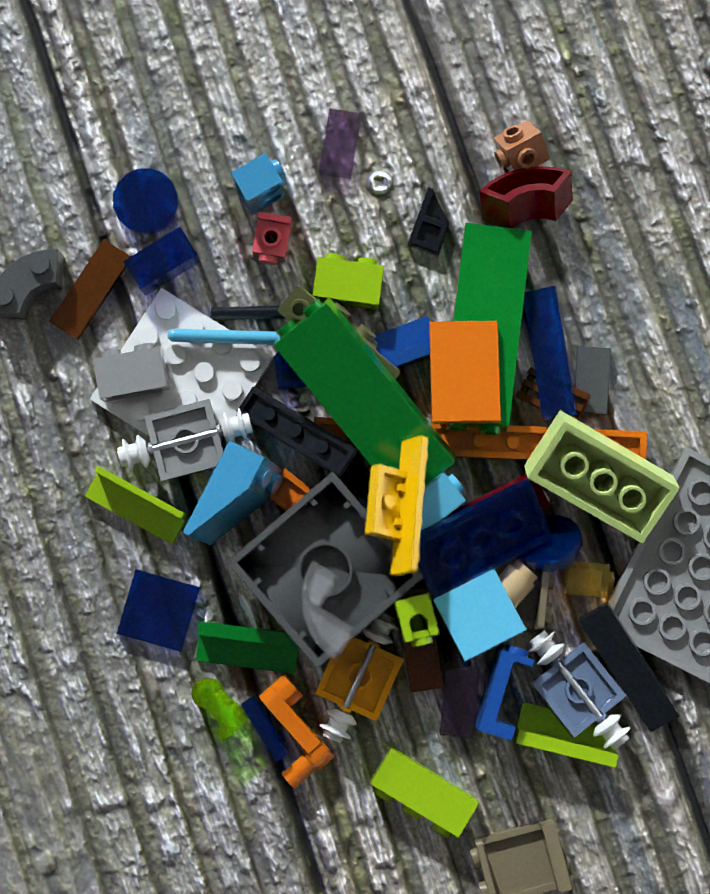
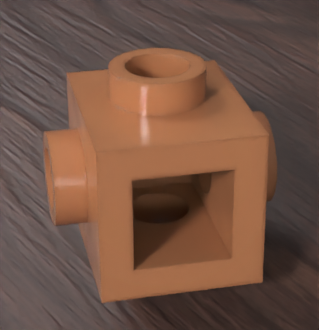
(520, 147)

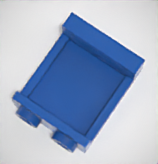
(486, 717)

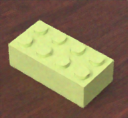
(601, 477)

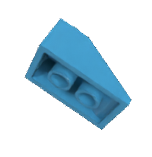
(233, 492)

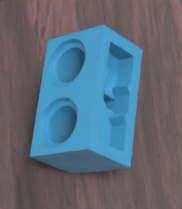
(259, 183)

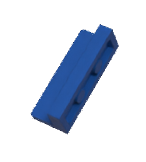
(405, 343)

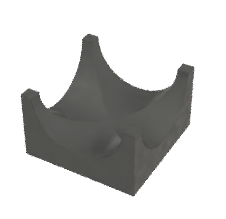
(329, 530)

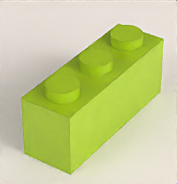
(423, 793)

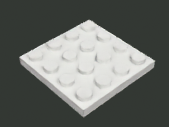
(193, 369)

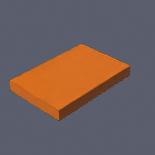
(464, 372)

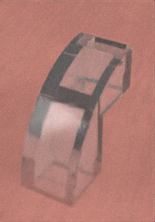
(325, 628)

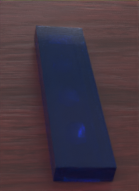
(549, 352)

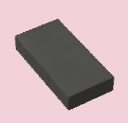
(593, 376)

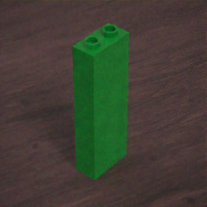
(493, 289)
(357, 388)

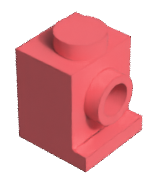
(272, 252)

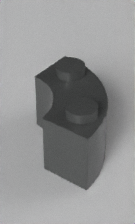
(29, 279)

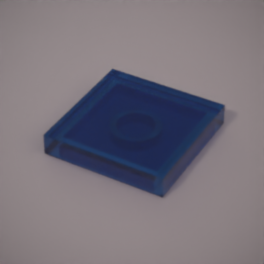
(158, 610)

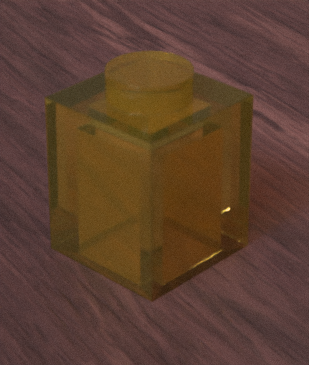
(588, 579)

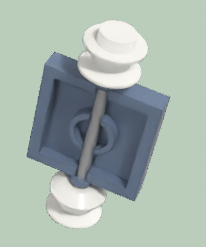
(578, 690)

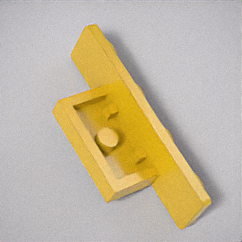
(397, 503)

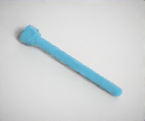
(222, 336)

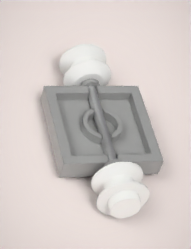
(184, 440)

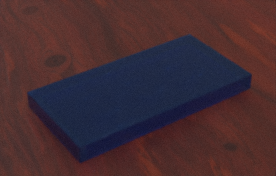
(481, 538)

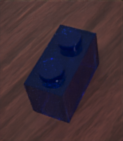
(162, 261)

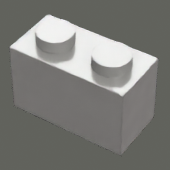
(131, 373)

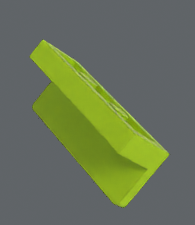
(136, 505)
(542, 730)

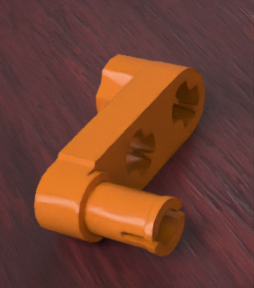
(279, 700)

